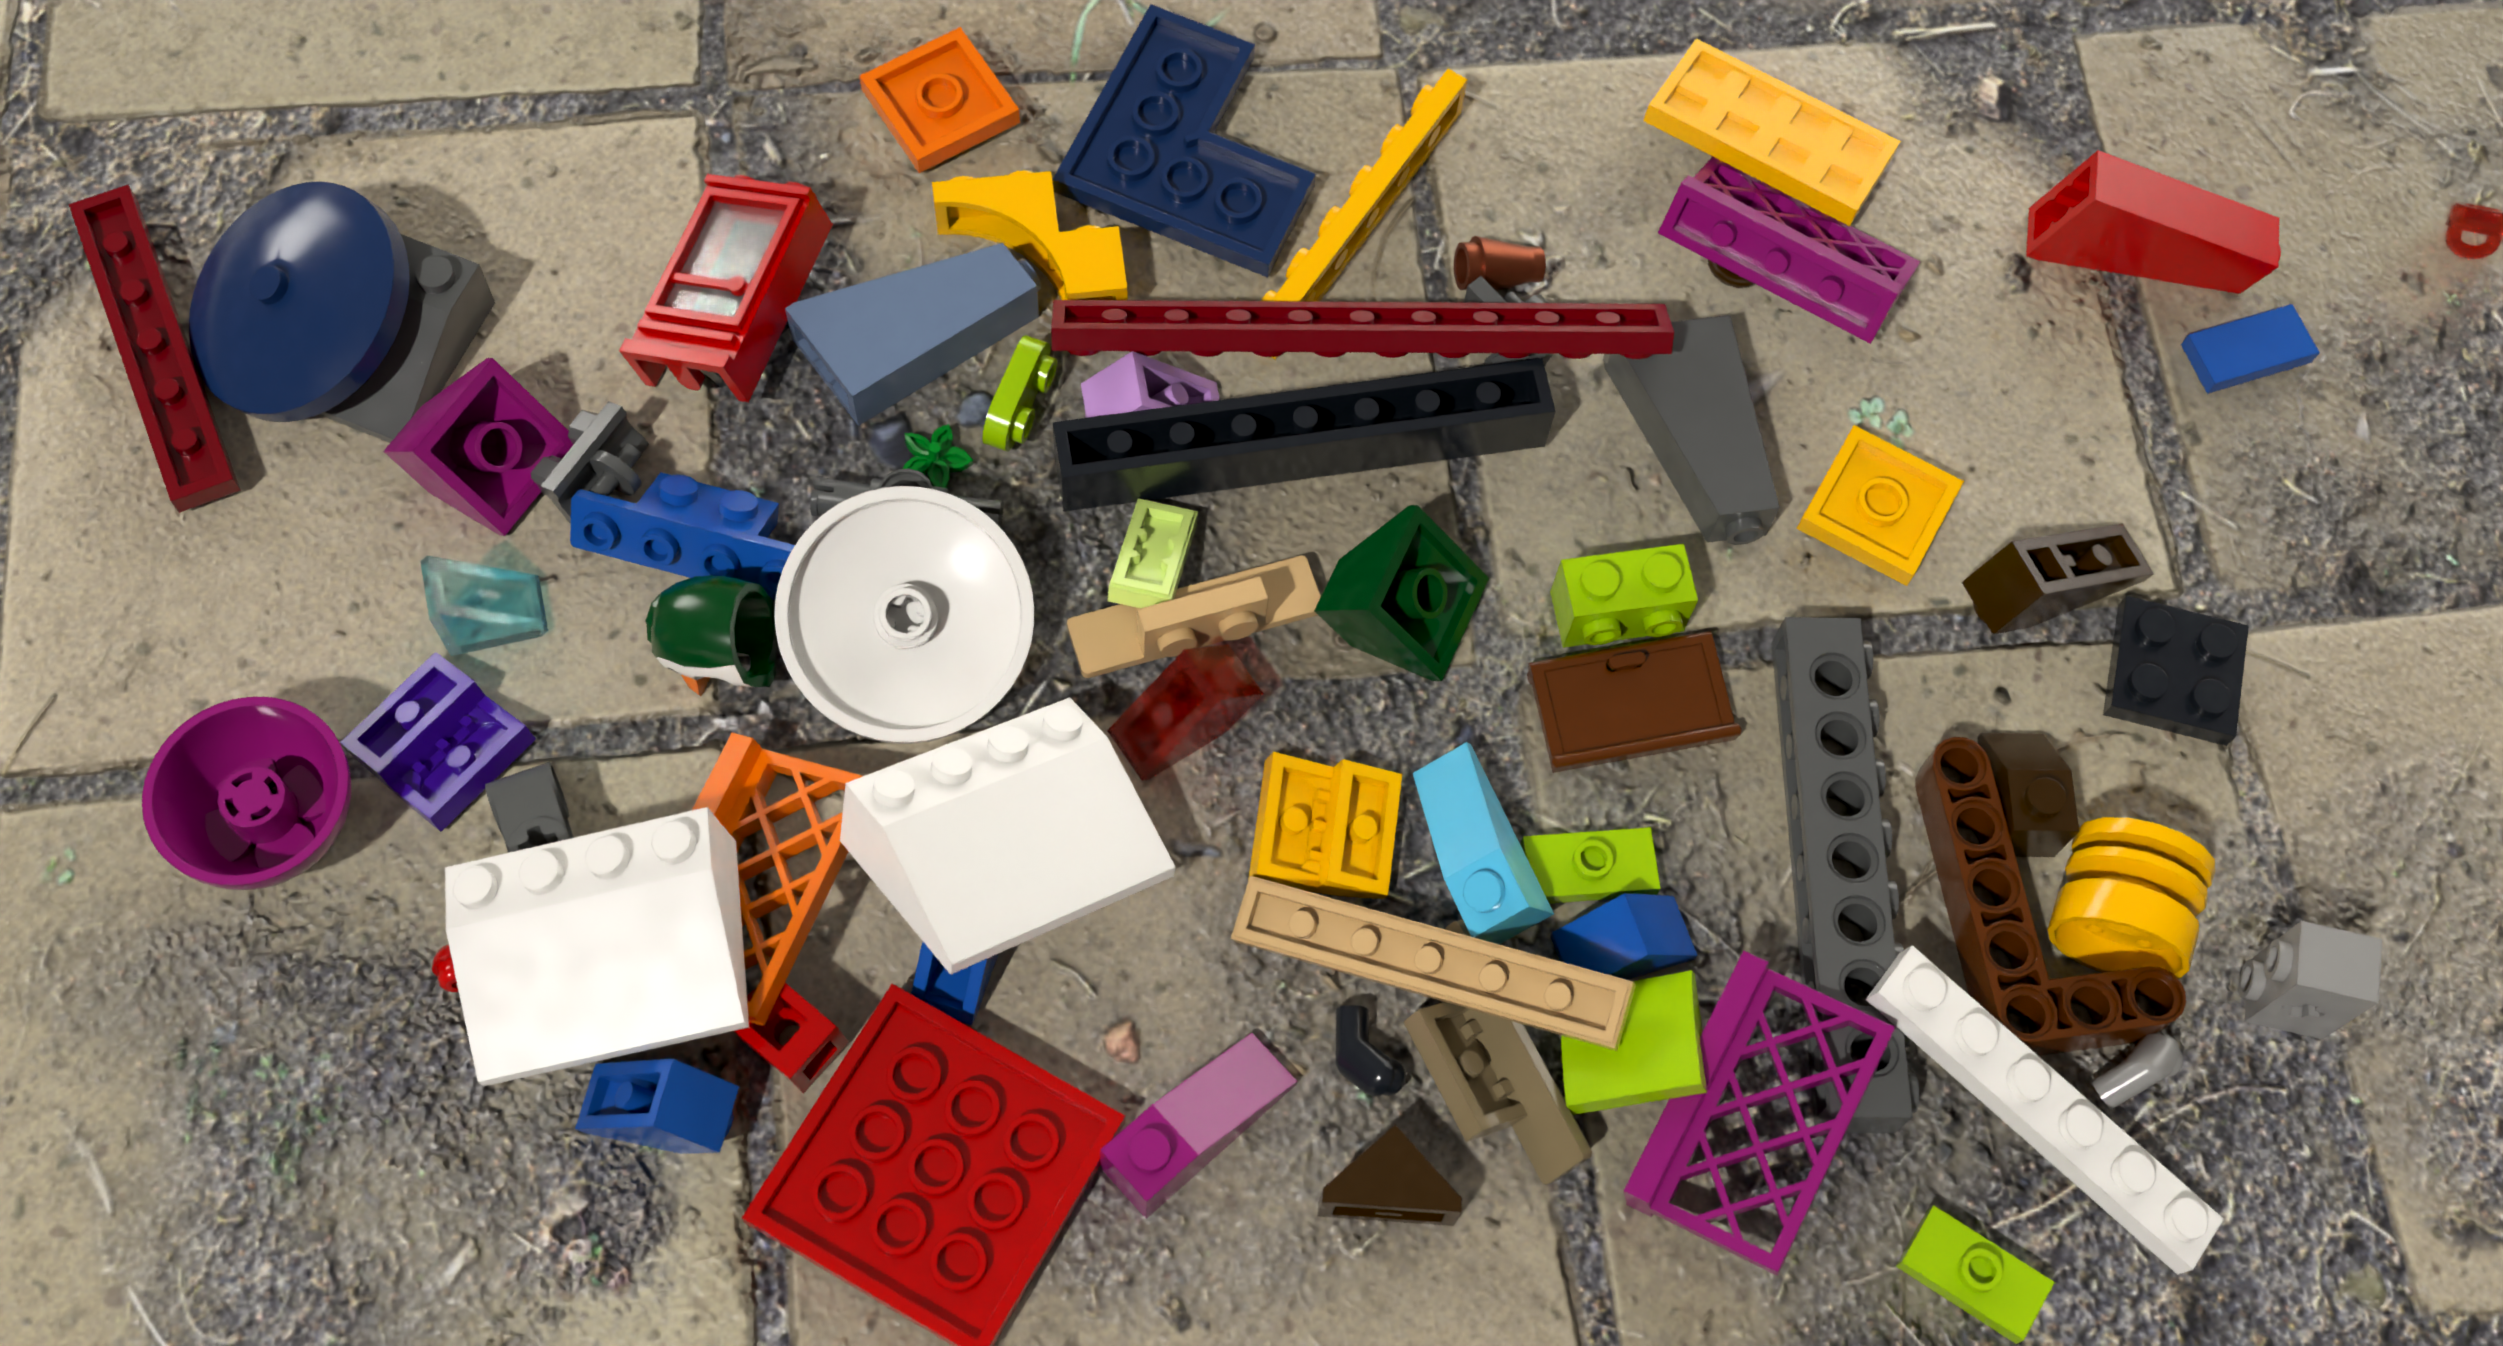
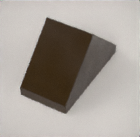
(1391, 1185)

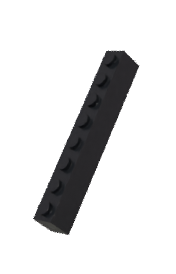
(1302, 434)

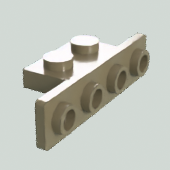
(1497, 1081)

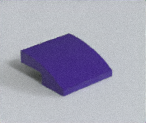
(438, 741)

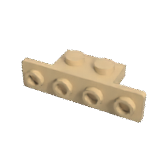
(1196, 618)

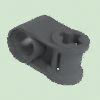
(530, 808)

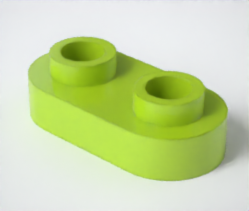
(1010, 411)

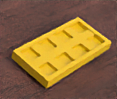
(1772, 131)

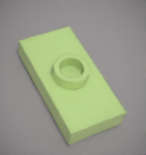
(1152, 554)

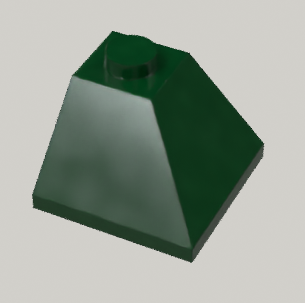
(1404, 594)

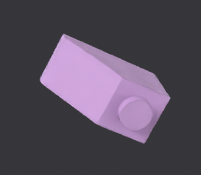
(1143, 384)

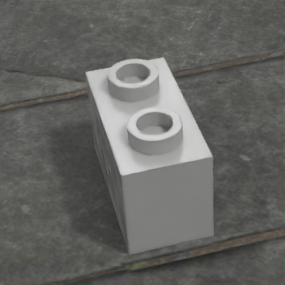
(2312, 980)

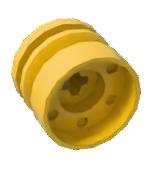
(2131, 896)

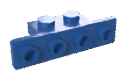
(685, 530)

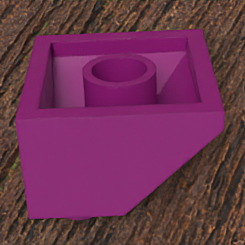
(480, 445)

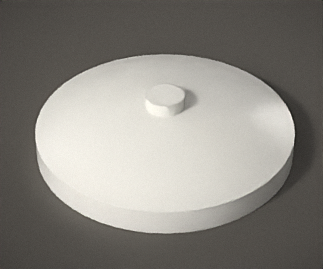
(904, 614)

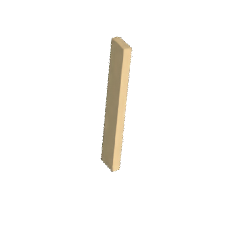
(1435, 962)

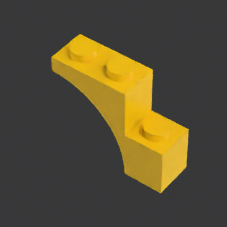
(1023, 216)

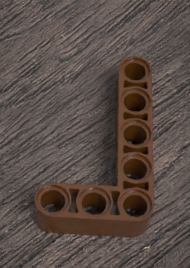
(2010, 924)

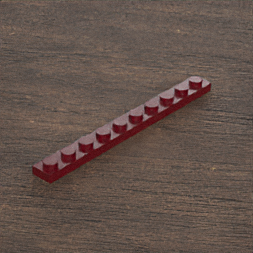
(1361, 327)

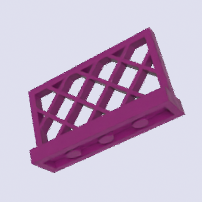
(1788, 249)
(1687, 1118)

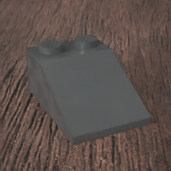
(440, 321)

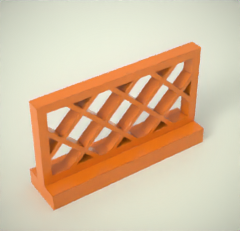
(737, 799)

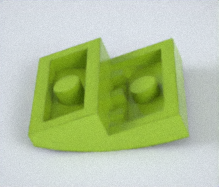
(1655, 1056)

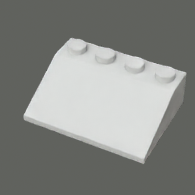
(1004, 834)
(598, 945)

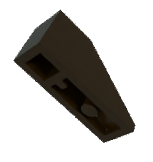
(2053, 576)

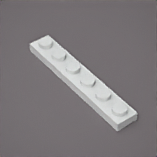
(2045, 1110)

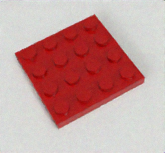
(935, 1171)

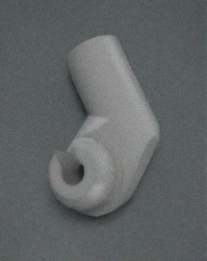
(2149, 1062)

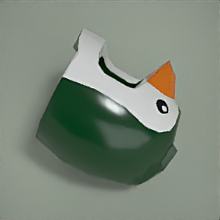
(709, 622)

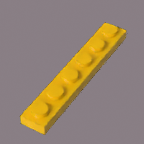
(1373, 192)

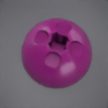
(237, 767)

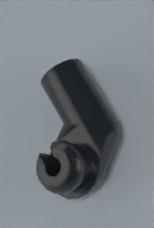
(1359, 1059)

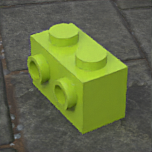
(1623, 595)

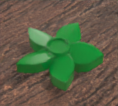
(936, 457)

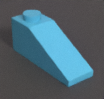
(1478, 849)

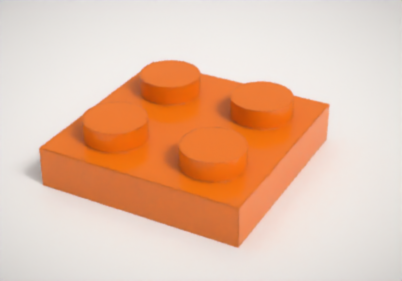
(939, 99)

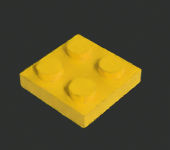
(1880, 505)

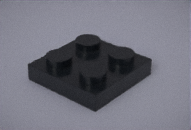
(2176, 670)

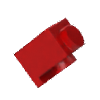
(808, 1049)

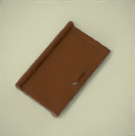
(1636, 711)

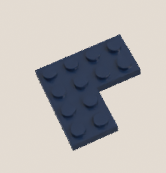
(1155, 154)

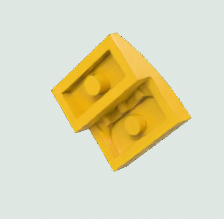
(1326, 826)

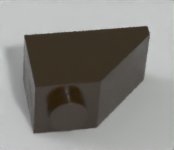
(2033, 792)

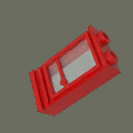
(730, 284)

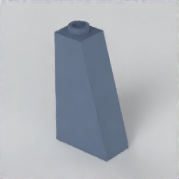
(912, 326)

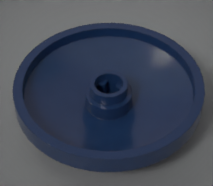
(299, 302)

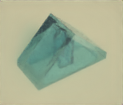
(481, 604)

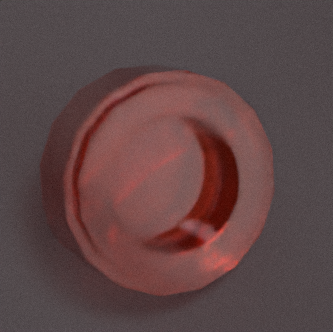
(2478, 220)

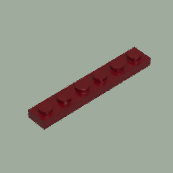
(154, 349)

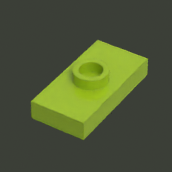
(1593, 864)
(1975, 1274)

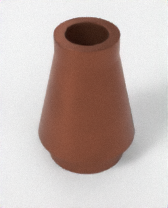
(1498, 263)

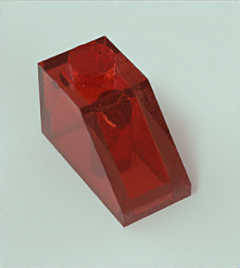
(1185, 709)

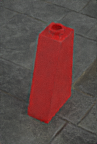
(2151, 227)

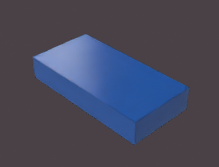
(2249, 348)

